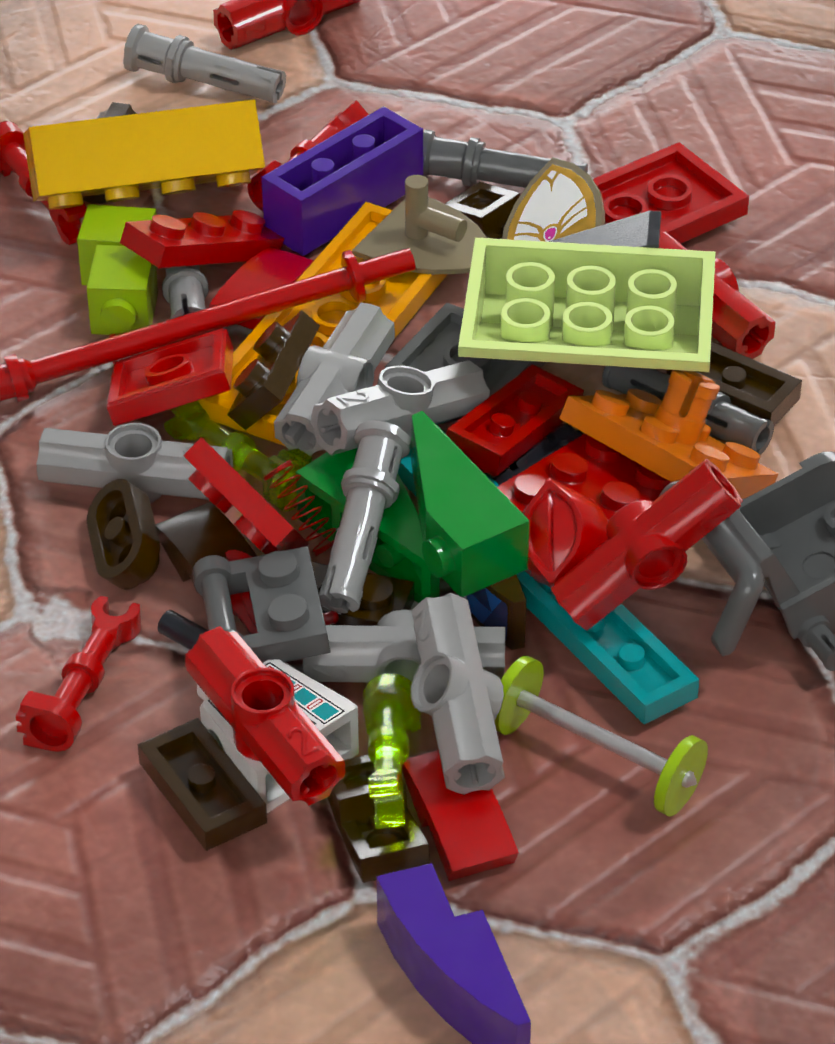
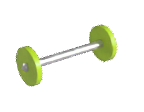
(677, 775)

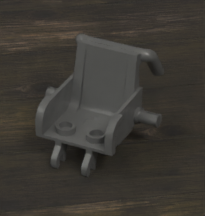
(788, 546)

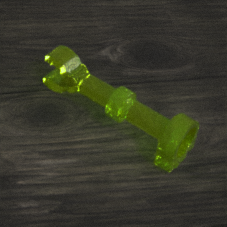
(194, 422)
(387, 716)

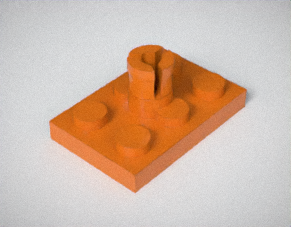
(668, 433)

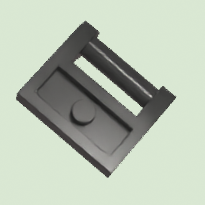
(282, 600)

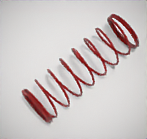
(286, 464)

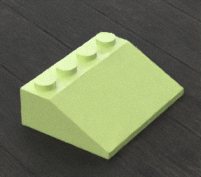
(589, 304)

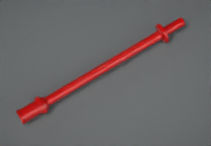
(21, 376)

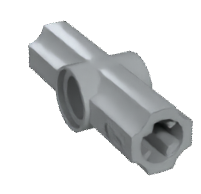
(335, 369)
(400, 393)
(126, 453)
(389, 647)
(457, 694)

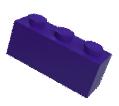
(326, 185)

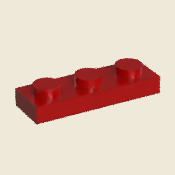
(199, 239)
(512, 419)

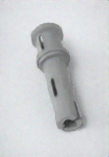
(181, 60)
(368, 491)

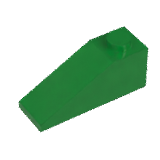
(466, 522)
(399, 535)

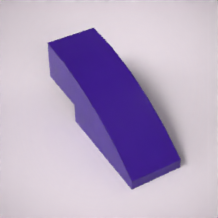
(450, 958)

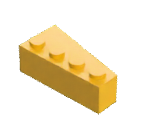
(144, 153)

